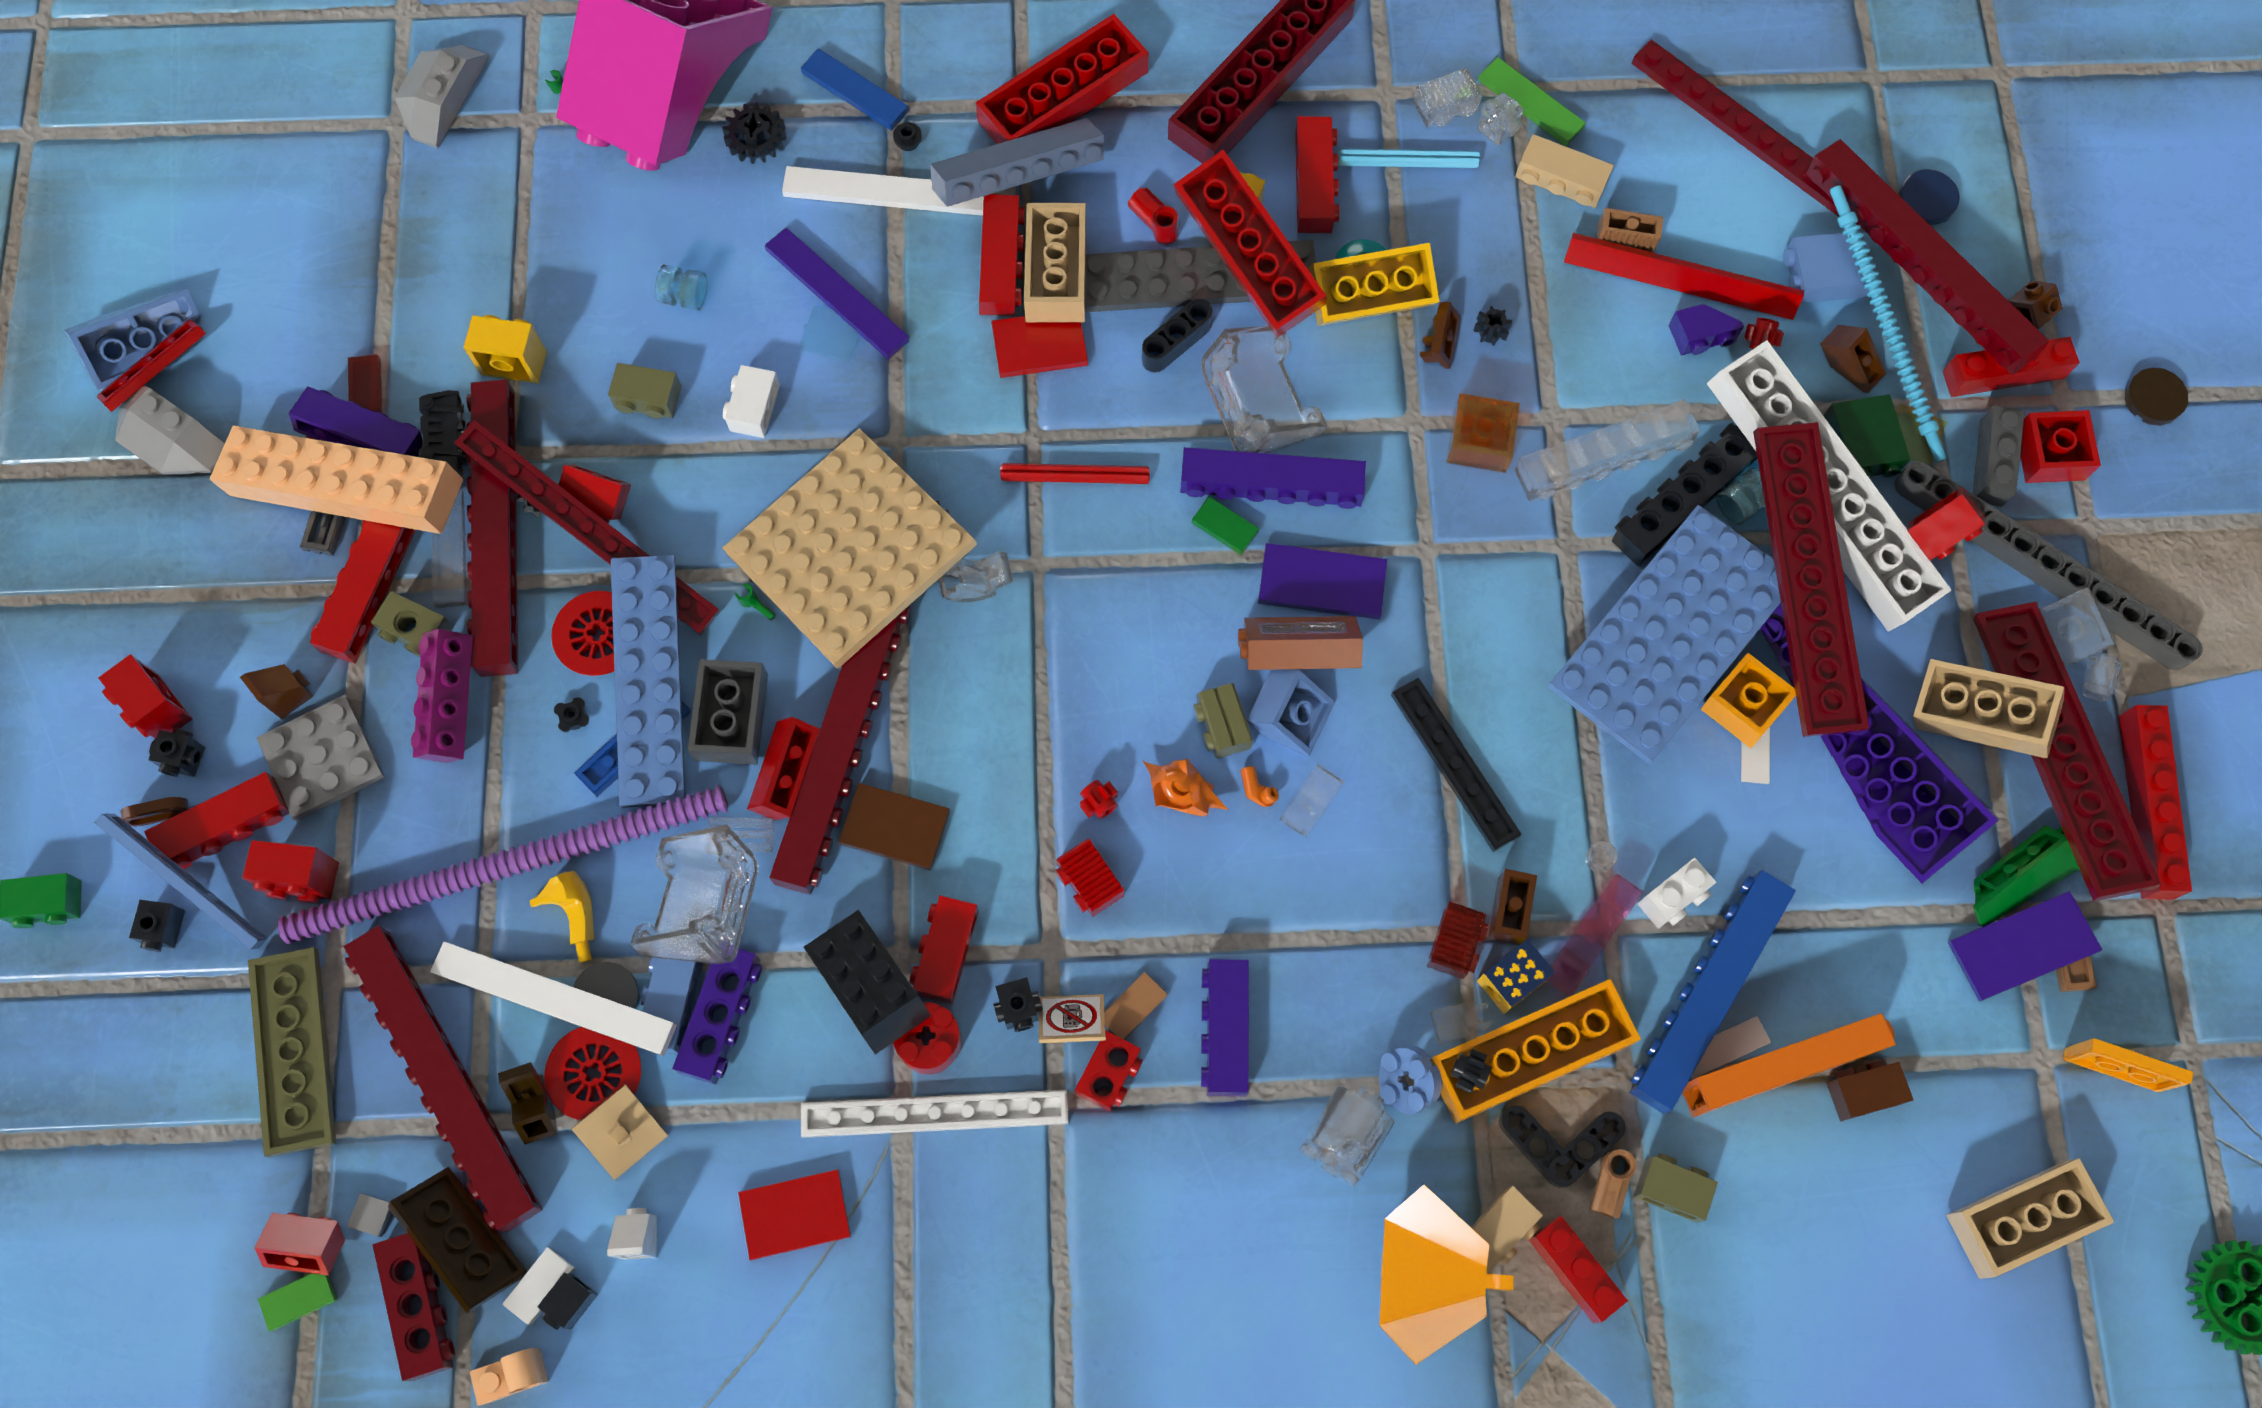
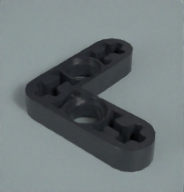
(1555, 1154)

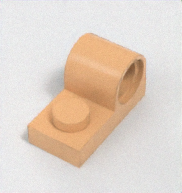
(509, 1376)

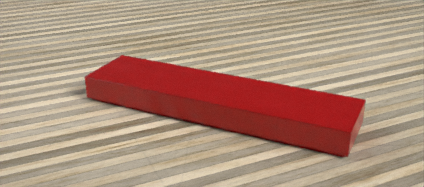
(150, 364)

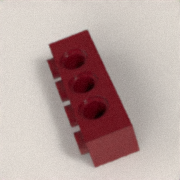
(405, 1326)

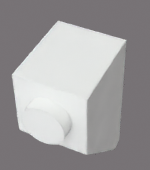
(634, 1235)

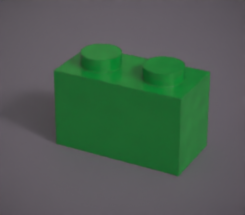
(40, 899)

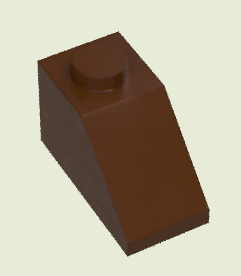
(1854, 356)
(278, 688)

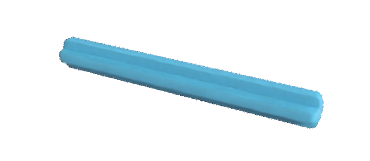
(1408, 158)

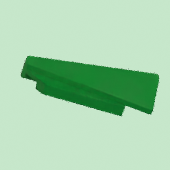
(2023, 874)

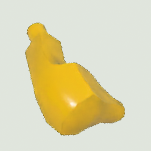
(573, 896)

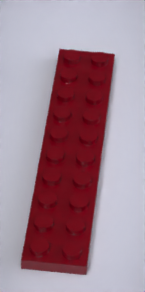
(1810, 580)
(2076, 768)

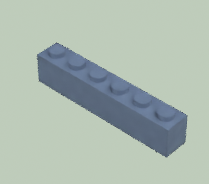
(1017, 162)

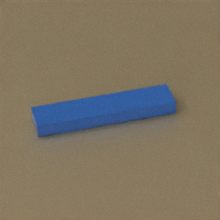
(854, 89)
(602, 767)

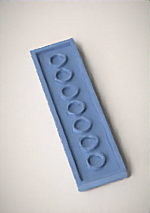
(647, 680)

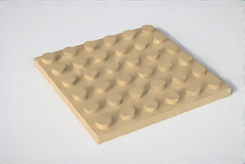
(849, 547)

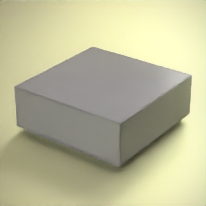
(370, 1215)

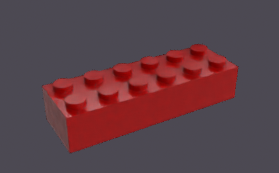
(1065, 83)
(1250, 243)

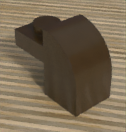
(530, 1104)

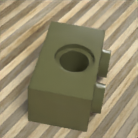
(398, 613)

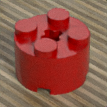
(940, 1051)

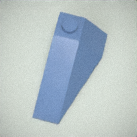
(121, 338)

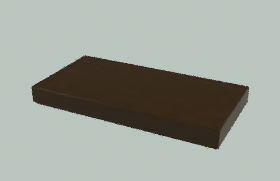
(457, 1239)

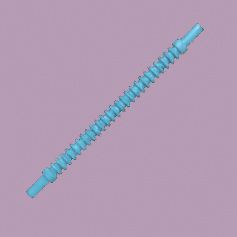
(1927, 426)

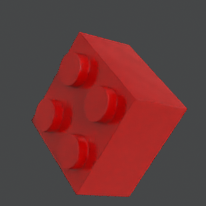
(2058, 447)
(1946, 524)
(143, 698)
(290, 871)

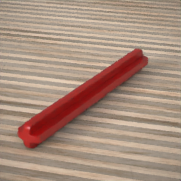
(1075, 473)

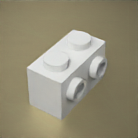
(1676, 893)

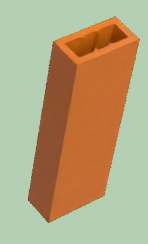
(1788, 1064)

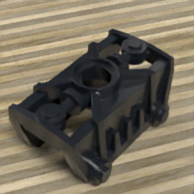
(442, 427)

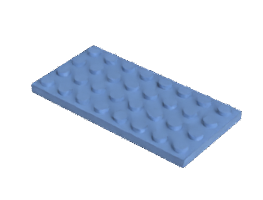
(1671, 634)

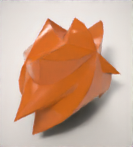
(1182, 788)

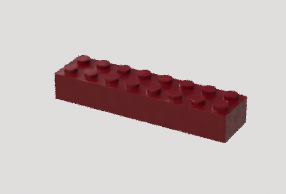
(1256, 75)

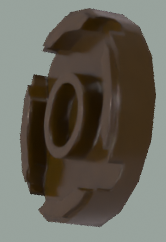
(2156, 396)

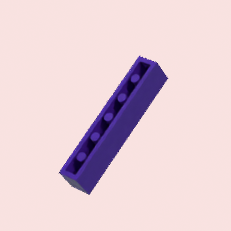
(1273, 477)

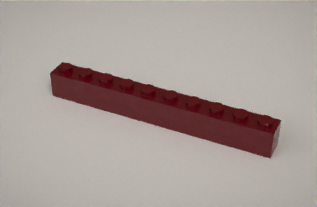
(1929, 258)
(492, 540)
(833, 761)
(442, 1079)

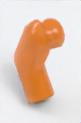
(1256, 792)

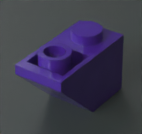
(1702, 328)

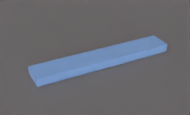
(181, 880)

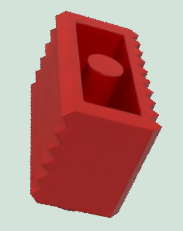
(1089, 877)

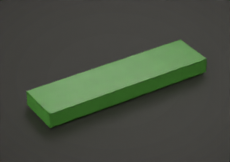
(1536, 103)

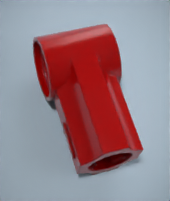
(1155, 214)

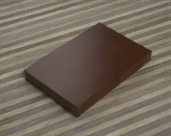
(894, 826)

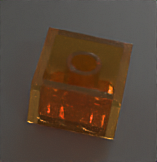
(1483, 433)

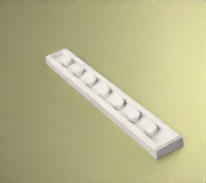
(873, 190)
(554, 998)
(934, 1113)

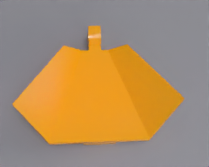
(1432, 1276)

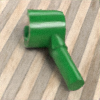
(556, 85)
(751, 600)

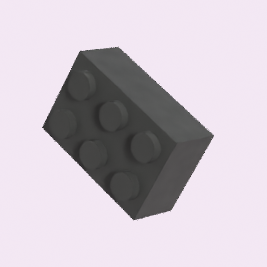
(728, 712)

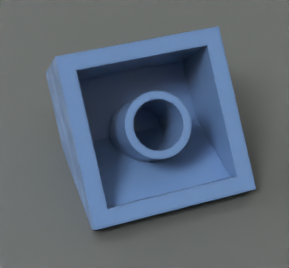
(1291, 710)

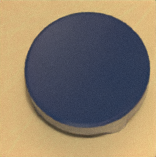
(1930, 195)

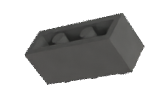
(1998, 455)

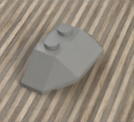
(437, 90)
(165, 435)

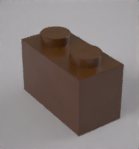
(1512, 907)
(1869, 1090)

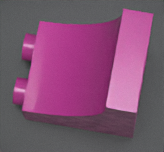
(648, 68)

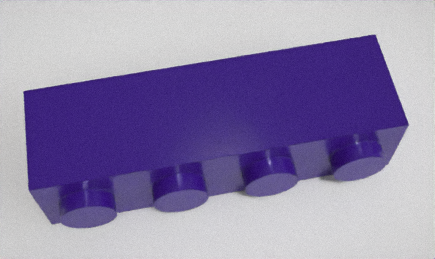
(346, 422)
(1226, 1028)

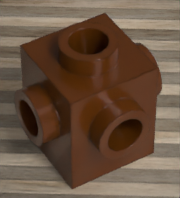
(2037, 302)

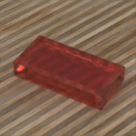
(365, 382)

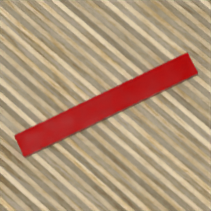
(1683, 276)

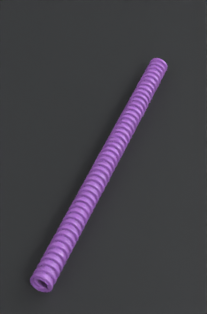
(500, 865)

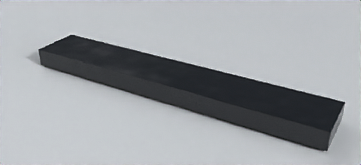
(1456, 765)

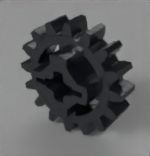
(757, 132)

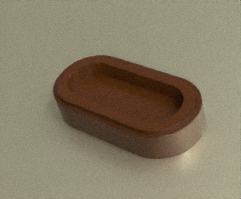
(153, 811)

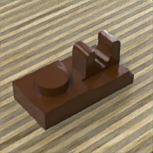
(1443, 342)

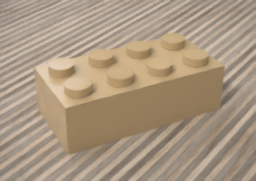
(1055, 262)
(1989, 708)
(2029, 1218)

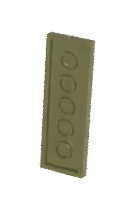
(291, 1052)

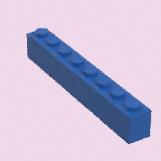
(1711, 992)

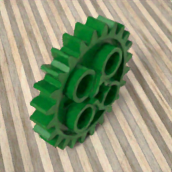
(2223, 1269)

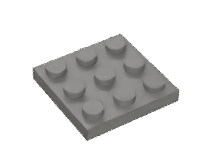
(320, 758)

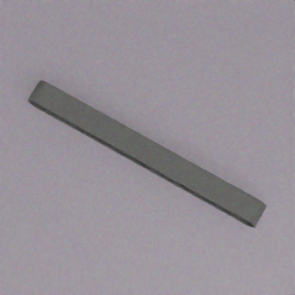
(2061, 569)

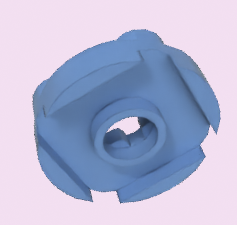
(1394, 1086)

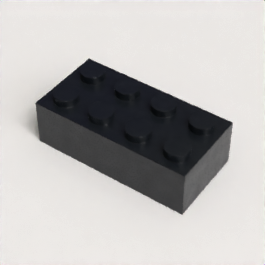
(867, 982)

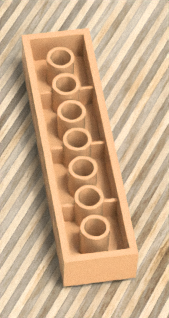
(337, 479)

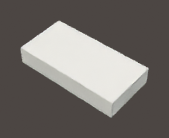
(536, 1285)

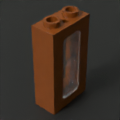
(1301, 643)

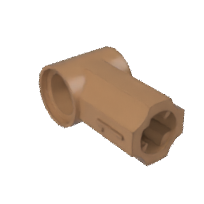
(1611, 1187)

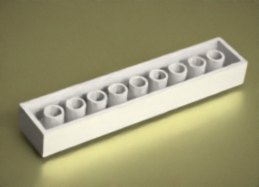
(1871, 539)

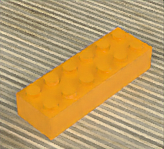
(1540, 1048)

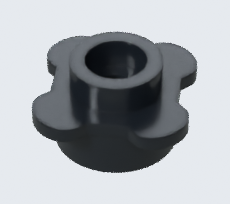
(579, 719)

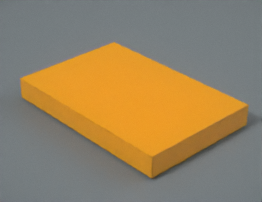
(2127, 1065)

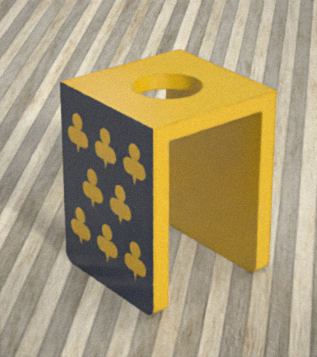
(1515, 976)

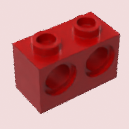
(1101, 1068)

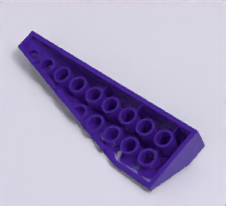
(1899, 781)

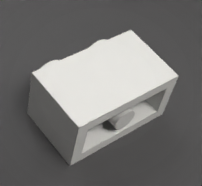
(751, 401)

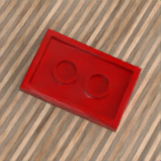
(1037, 346)
(794, 1215)

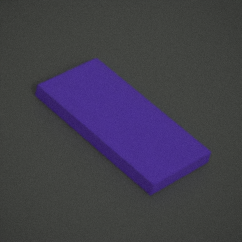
(1322, 581)
(2024, 946)

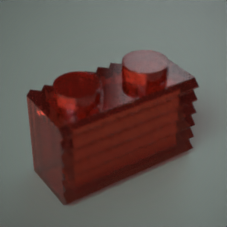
(1457, 940)

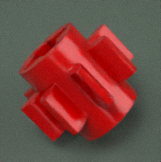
(1764, 330)
(1099, 799)

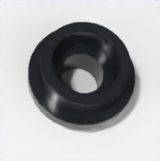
(910, 142)

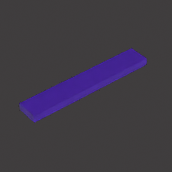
(837, 293)

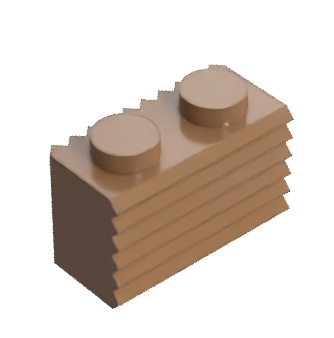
(1630, 228)

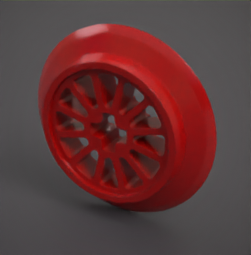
(565, 627)
(566, 1050)

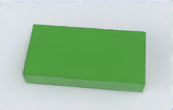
(297, 1300)

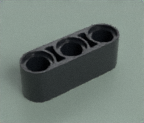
(1180, 323)

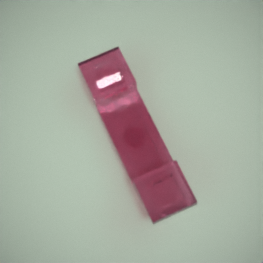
(1593, 934)

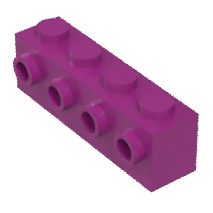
(442, 696)

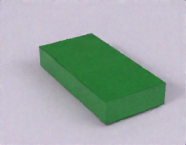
(1225, 525)

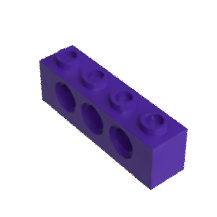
(711, 1066)

